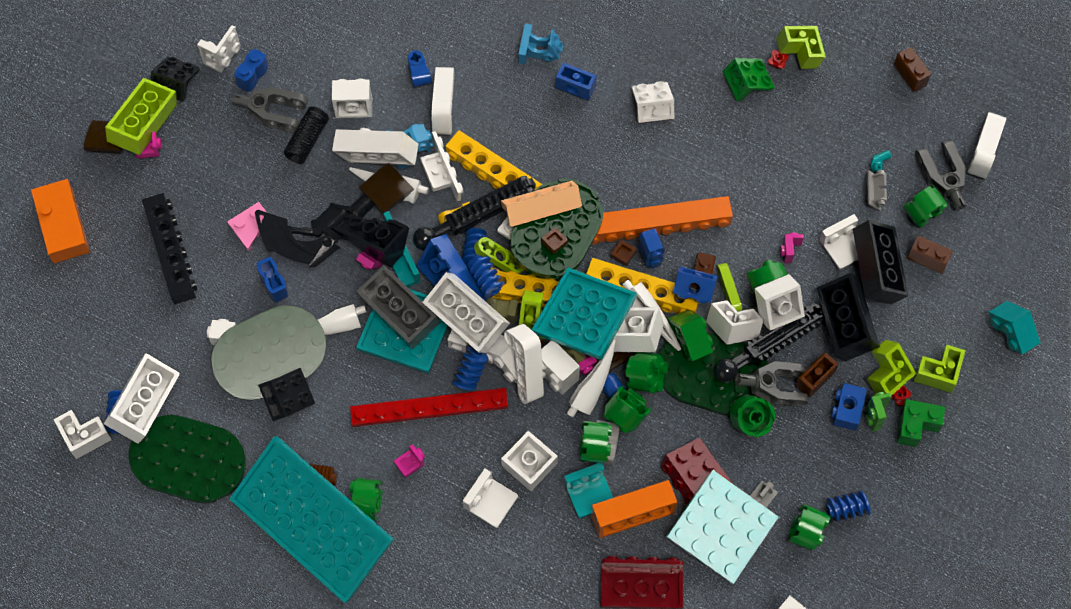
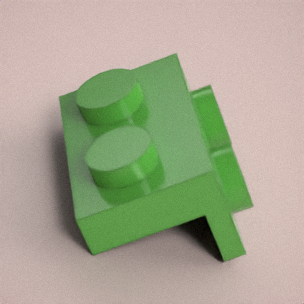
(876, 410)

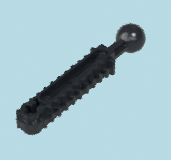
(474, 212)
(770, 342)

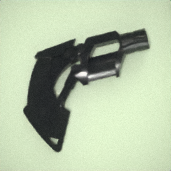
(279, 238)

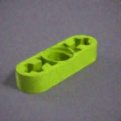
(507, 255)
(728, 286)

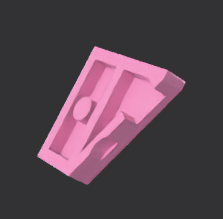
(246, 226)

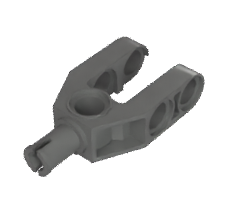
(269, 96)
(940, 182)
(767, 389)

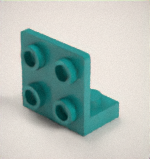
(587, 488)

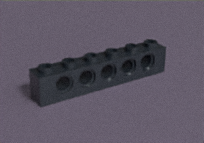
(154, 207)

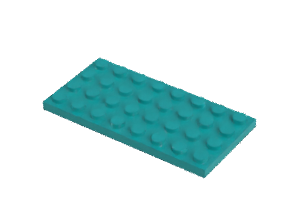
(311, 519)

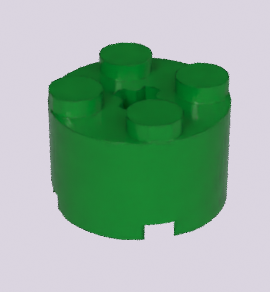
(925, 205)
(766, 274)
(646, 372)
(626, 409)
(761, 420)
(594, 442)
(367, 496)
(808, 527)

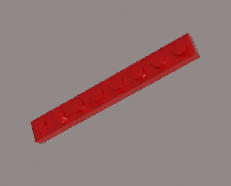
(429, 407)

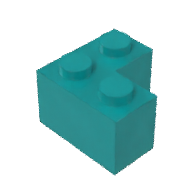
(1017, 325)

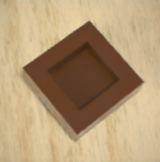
(554, 240)
(623, 252)

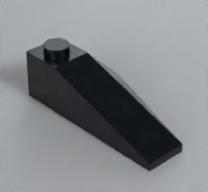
(377, 238)

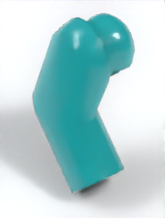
(877, 160)

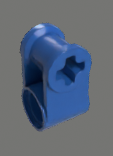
(418, 70)

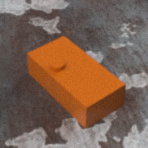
(60, 221)
(633, 509)

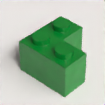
(692, 334)
(917, 417)

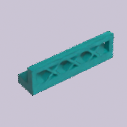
(405, 267)

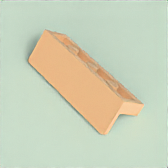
(542, 203)

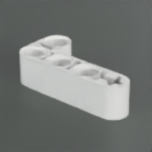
(442, 100)
(986, 146)
(528, 362)

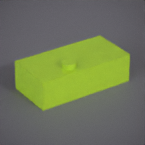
(140, 116)

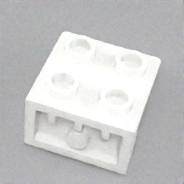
(220, 56)
(654, 102)
(840, 242)
(489, 499)

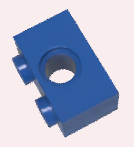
(575, 81)
(704, 280)
(853, 396)

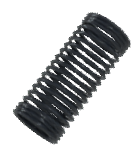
(311, 115)

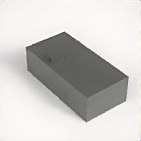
(398, 307)

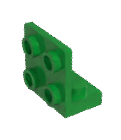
(747, 75)

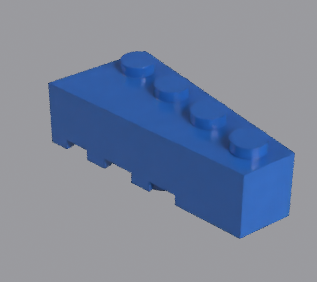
(442, 257)

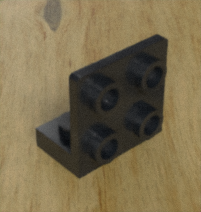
(174, 75)
(286, 394)

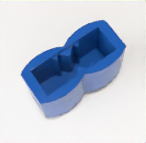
(251, 70)
(651, 248)
(272, 279)

